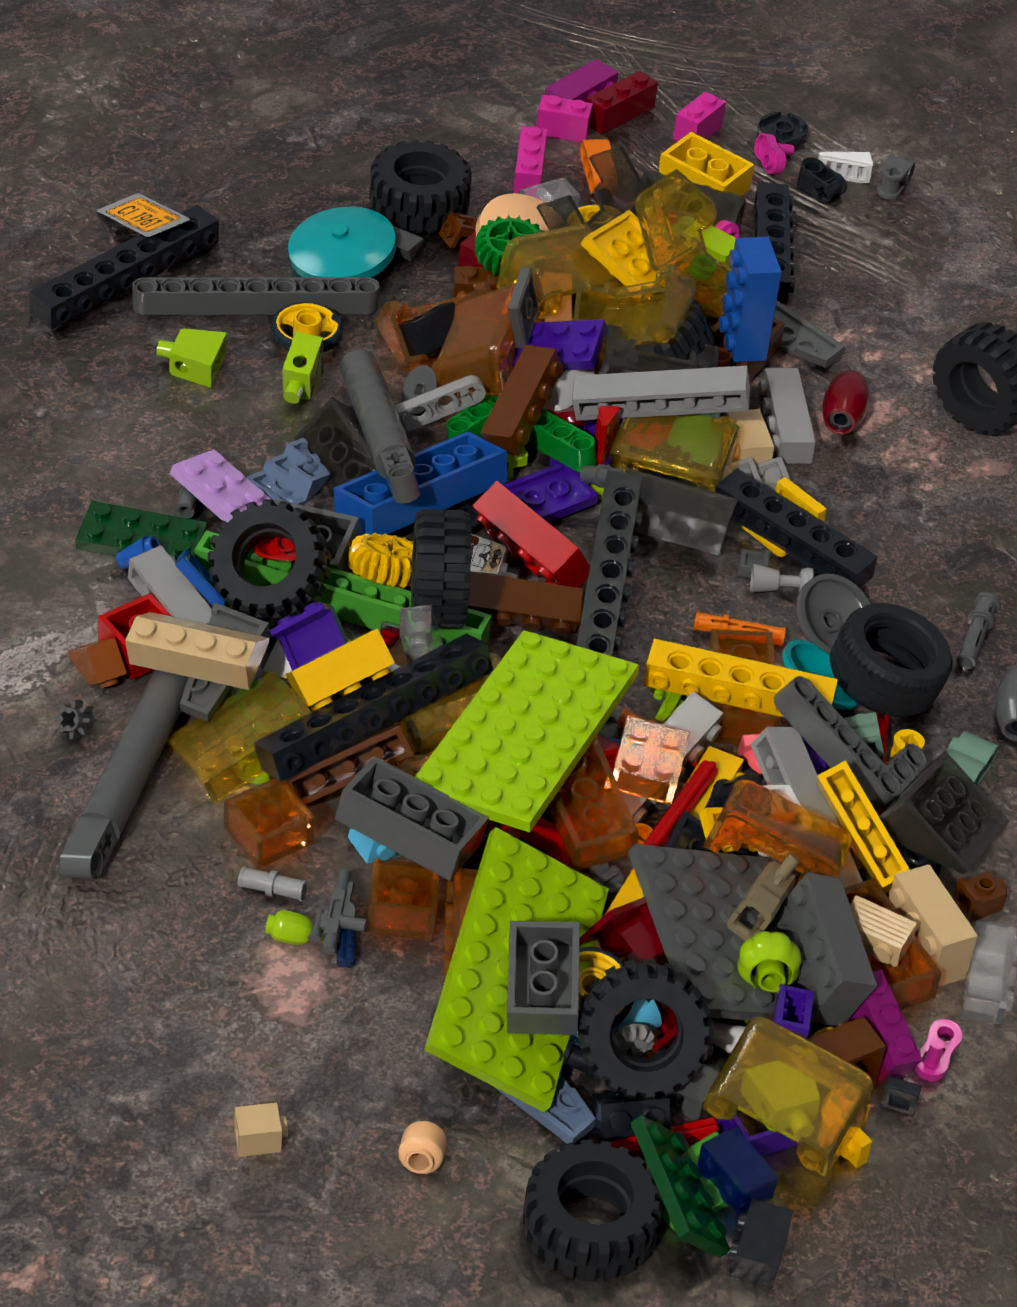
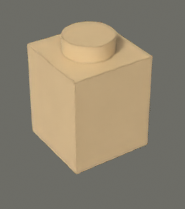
(259, 1129)

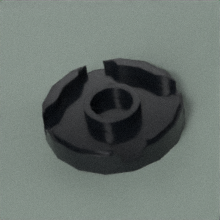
(786, 129)

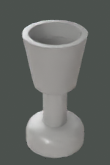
(769, 579)

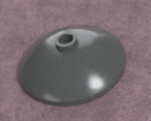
(825, 606)

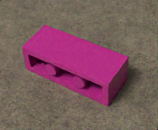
(530, 157)

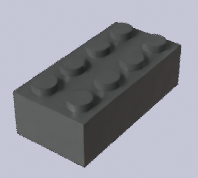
(411, 818)
(830, 946)

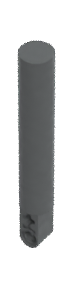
(380, 424)
(123, 777)

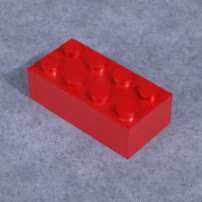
(530, 538)

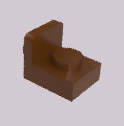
(457, 226)

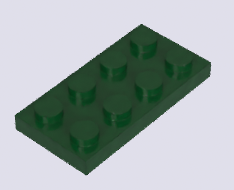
(114, 527)
(680, 1186)

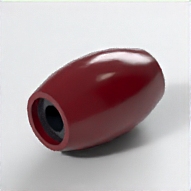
(845, 402)

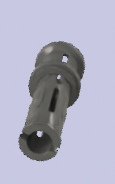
(980, 621)

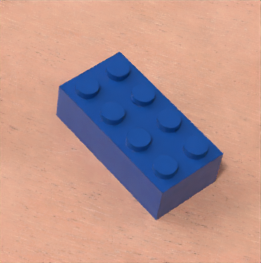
(750, 299)

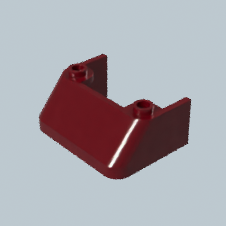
(632, 934)

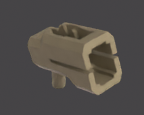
(765, 896)

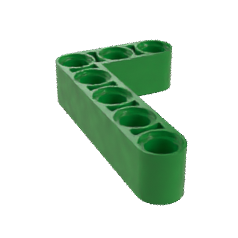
(549, 435)

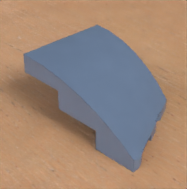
(292, 475)

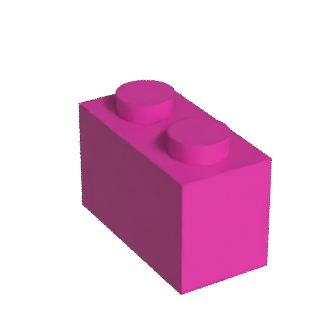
(700, 116)
(564, 117)

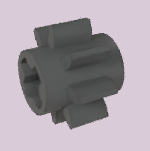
(76, 719)
(609, 877)

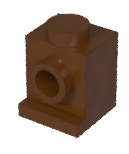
(980, 896)

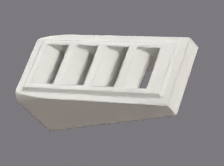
(856, 159)

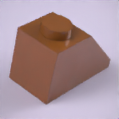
(99, 662)

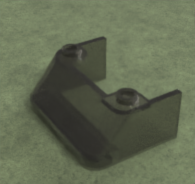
(614, 194)

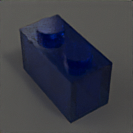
(736, 1170)

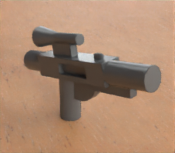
(340, 915)

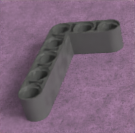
(837, 742)

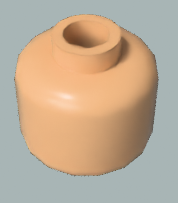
(422, 1147)

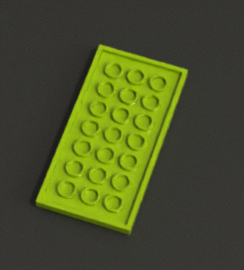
(527, 728)
(472, 1009)

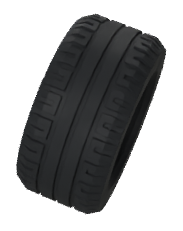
(879, 683)

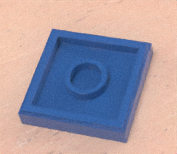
(199, 577)

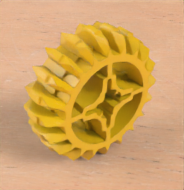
(382, 559)

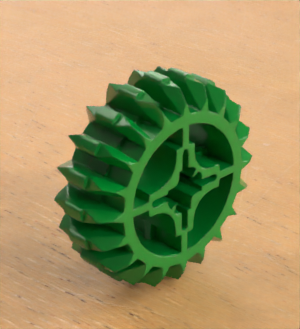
(495, 236)

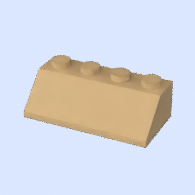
(195, 649)

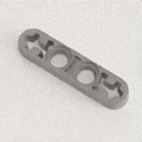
(435, 411)

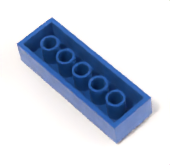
(445, 477)

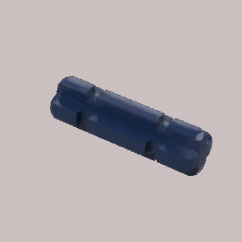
(346, 948)

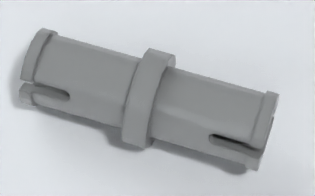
(272, 883)

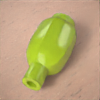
(290, 928)

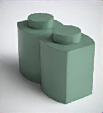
(973, 755)

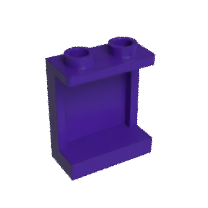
(310, 634)

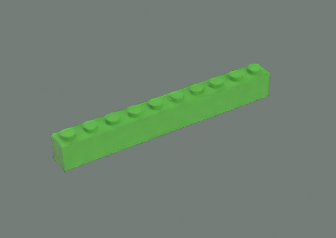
(352, 597)

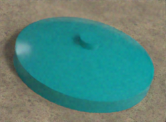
(342, 243)

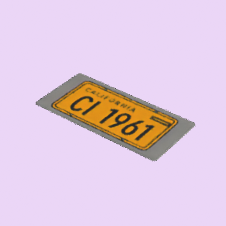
(143, 214)

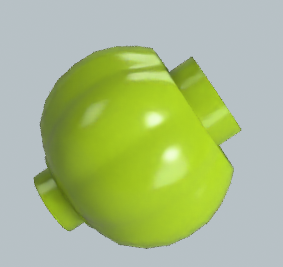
(775, 960)

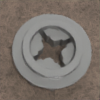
(634, 1033)

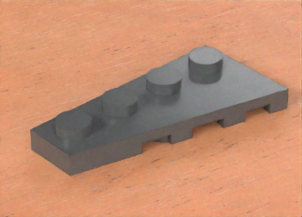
(807, 340)
(204, 697)

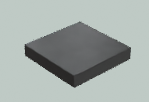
(523, 307)

